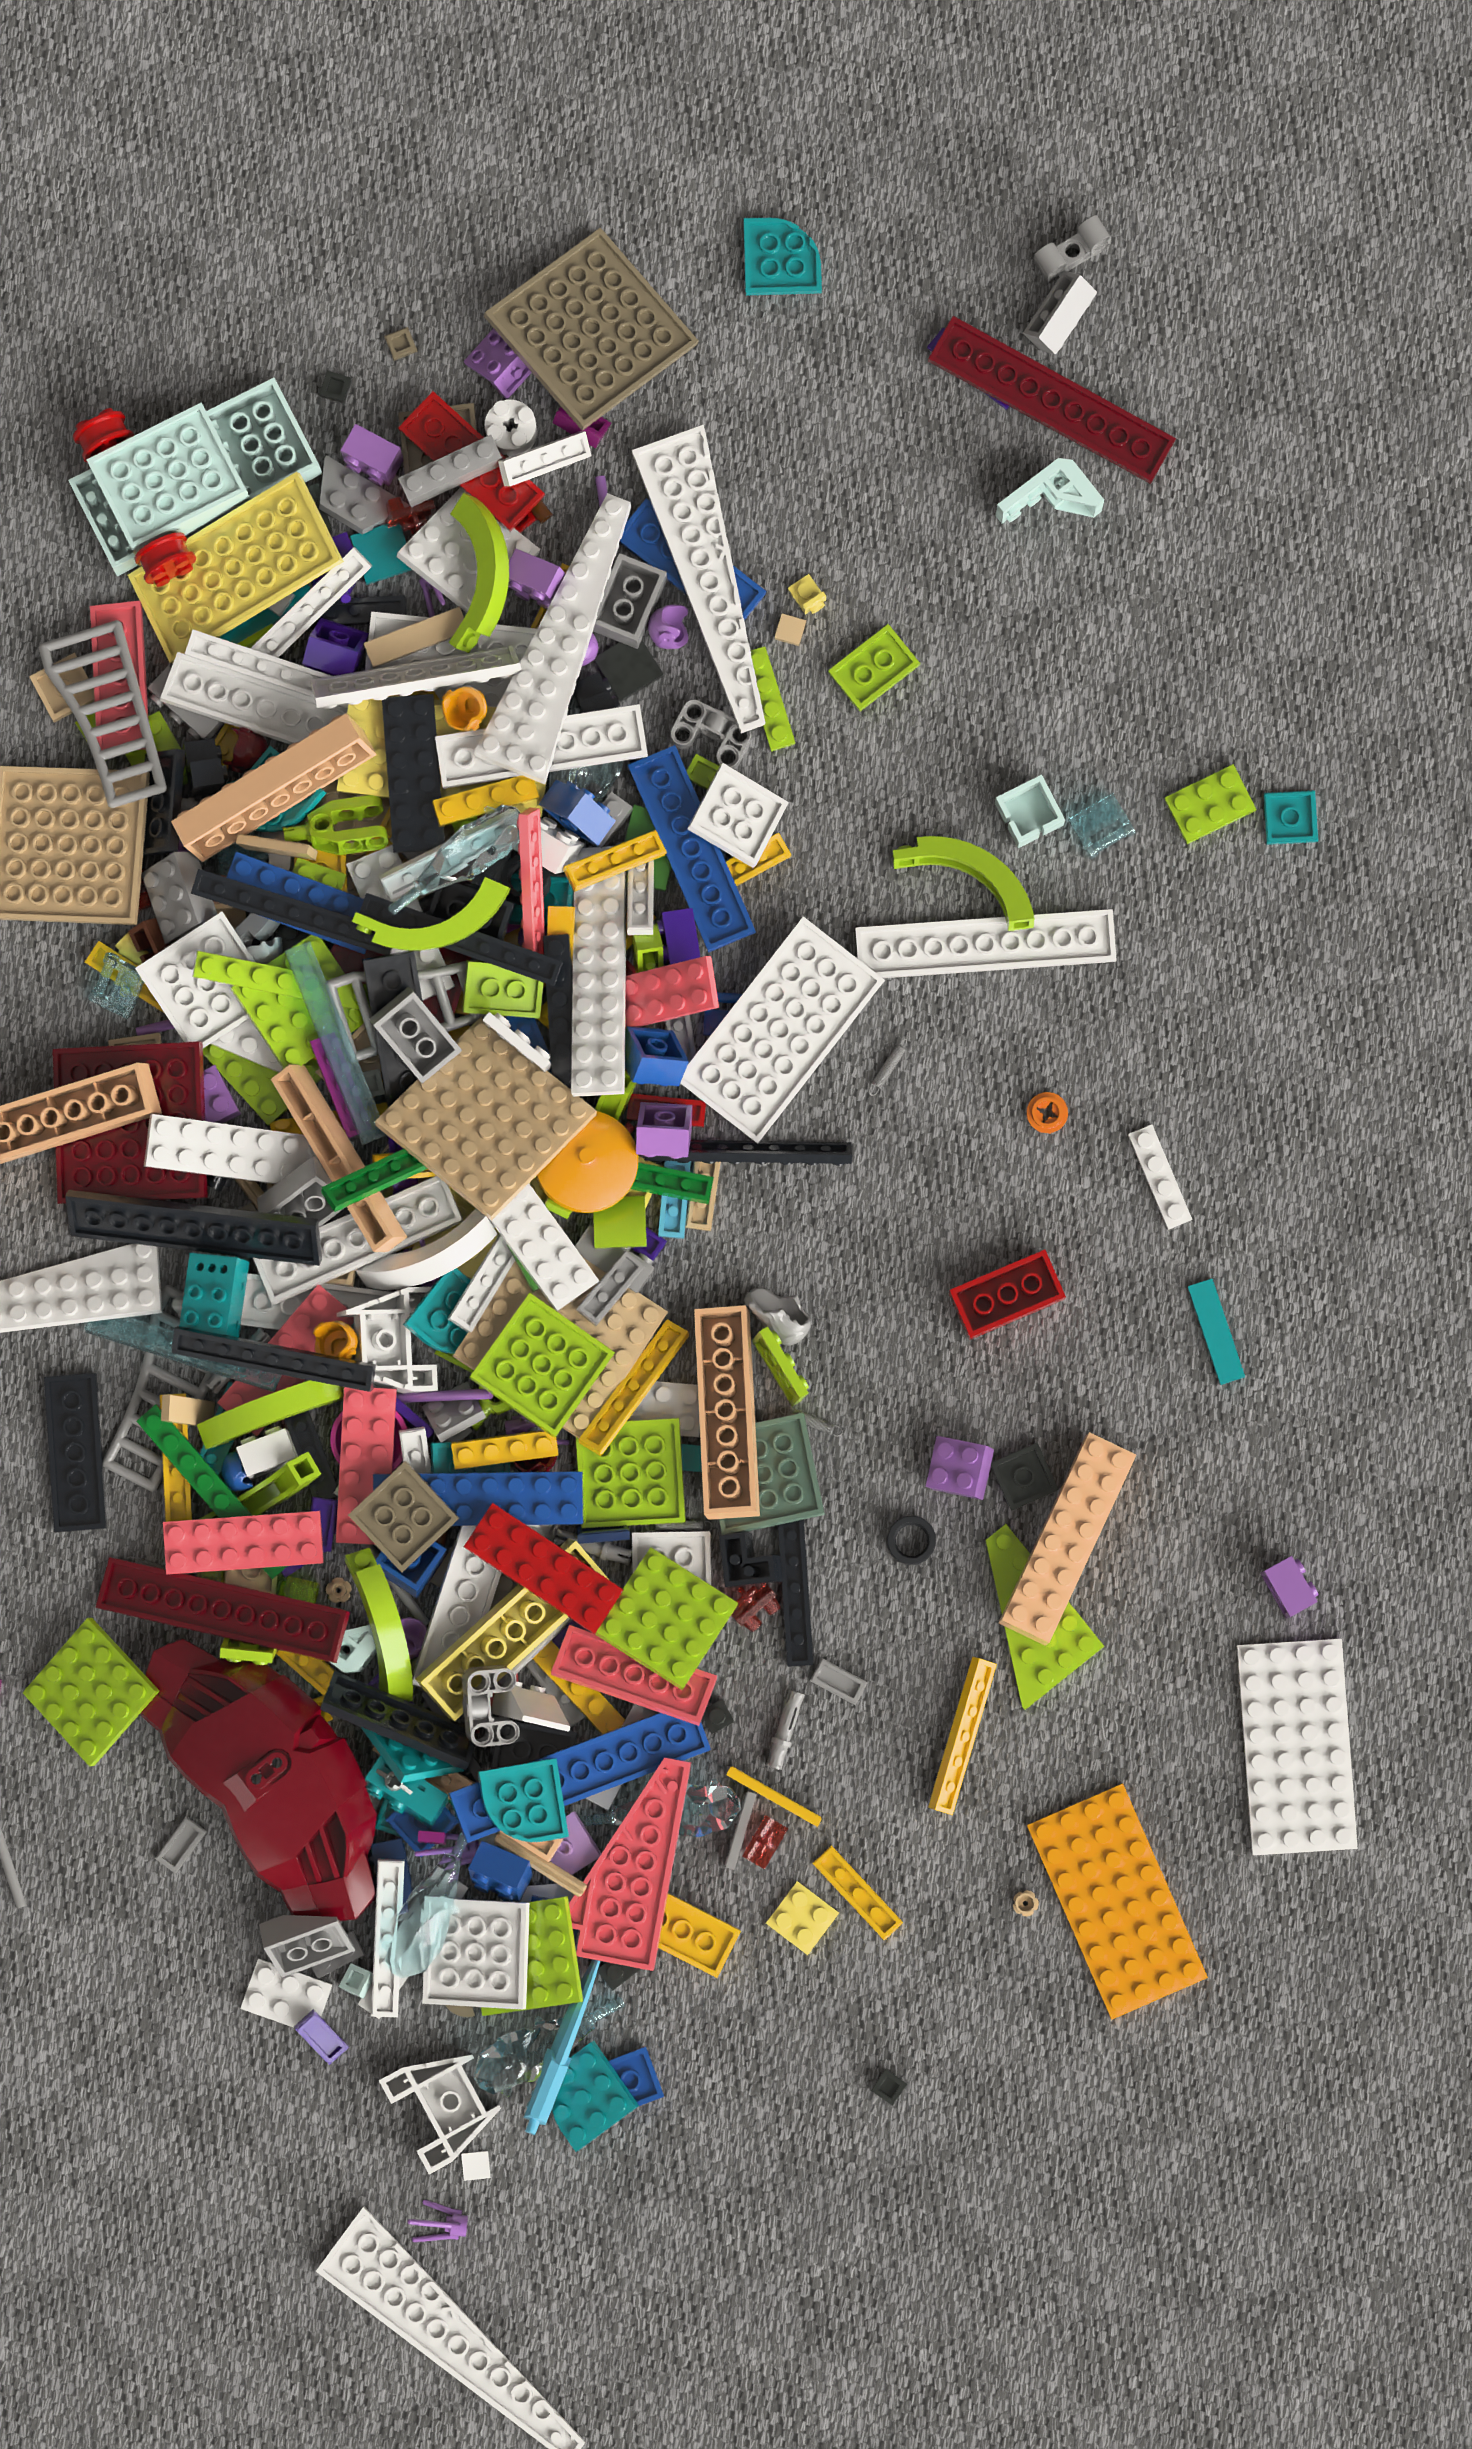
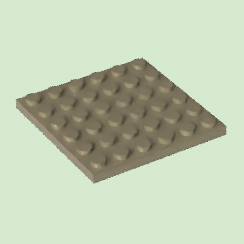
(591, 328)

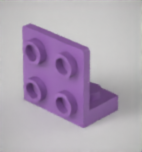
(498, 364)

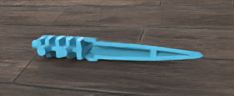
(557, 2058)

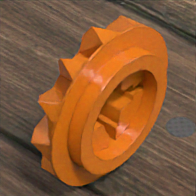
(1058, 1107)

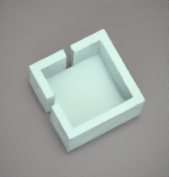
(1029, 810)

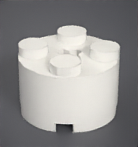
(511, 413)

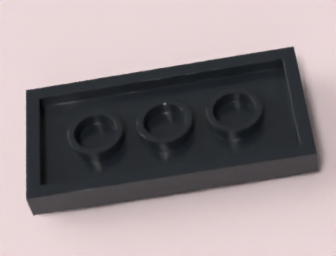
(166, 806)

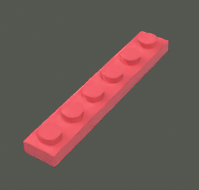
(531, 879)

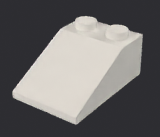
(530, 1706)

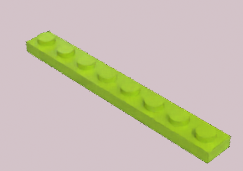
(259, 977)

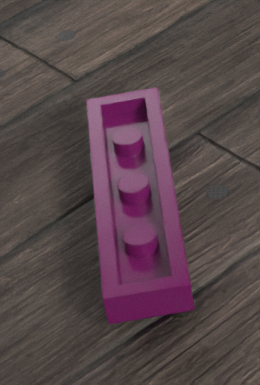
(333, 1088)

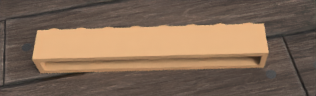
(336, 1153)

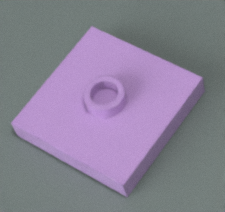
(577, 1849)

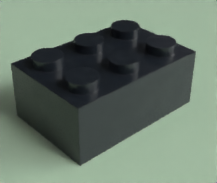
(455, 897)
(531, 1744)

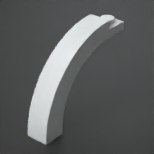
(432, 1260)

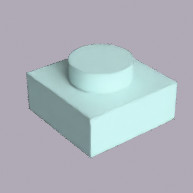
(356, 1981)

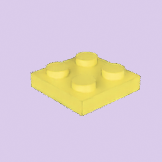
(802, 1918)

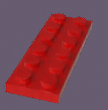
(441, 431)
(543, 1568)

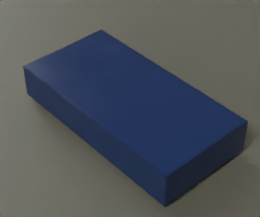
(602, 1534)

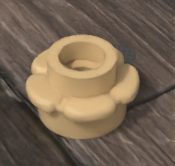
(345, 1588)
(1027, 1896)

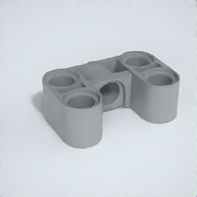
(1089, 241)
(713, 724)
(478, 1707)

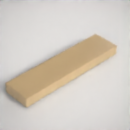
(413, 637)

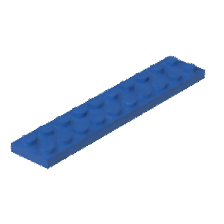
(597, 1765)

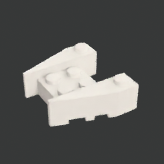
(387, 1341)
(448, 2103)

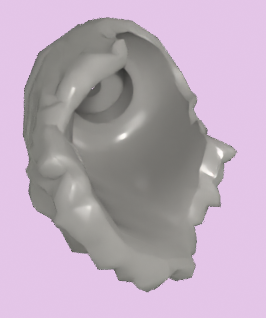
(779, 1314)

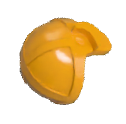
(464, 708)
(335, 1339)

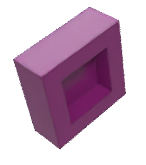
(432, 1837)

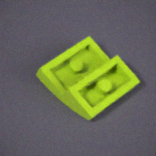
(621, 1224)

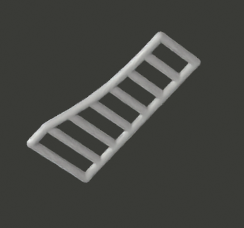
(80, 712)
(435, 974)
(141, 1393)

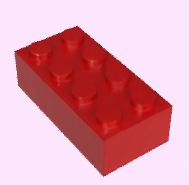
(1007, 1294)

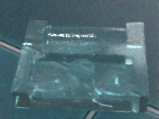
(1097, 818)
(125, 988)

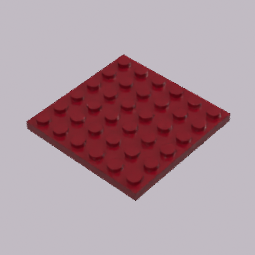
(115, 1158)

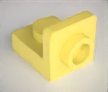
(807, 595)

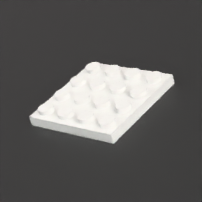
(446, 556)
(196, 1006)
(482, 1957)

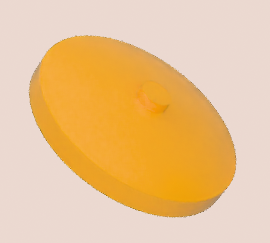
(592, 1168)

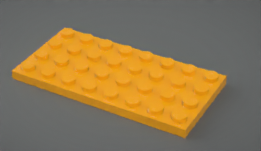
(1117, 1901)

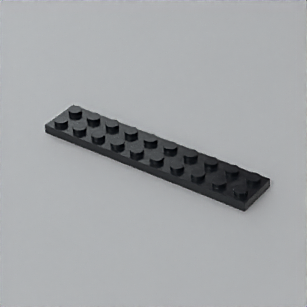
(194, 1227)

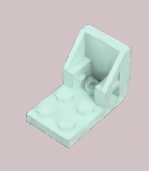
(1073, 496)
(361, 1650)

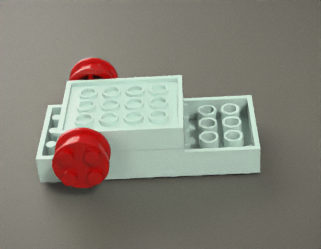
(183, 475)

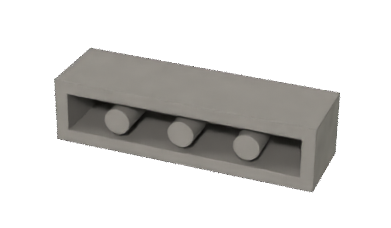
(450, 471)

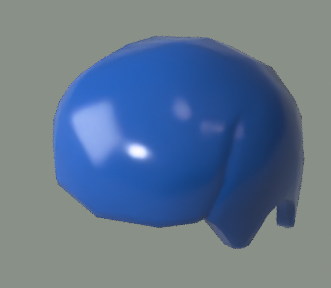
(234, 1473)

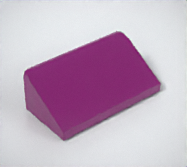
(593, 432)

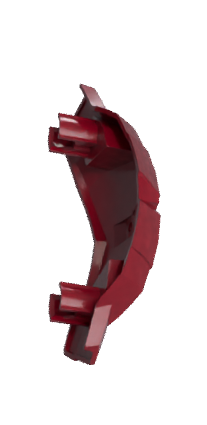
(304, 1822)

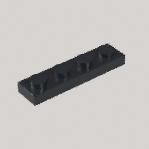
(359, 609)

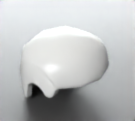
(266, 950)

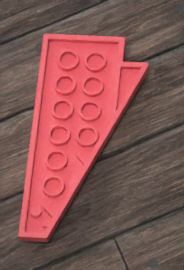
(631, 1879)

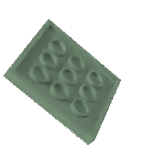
(785, 1476)

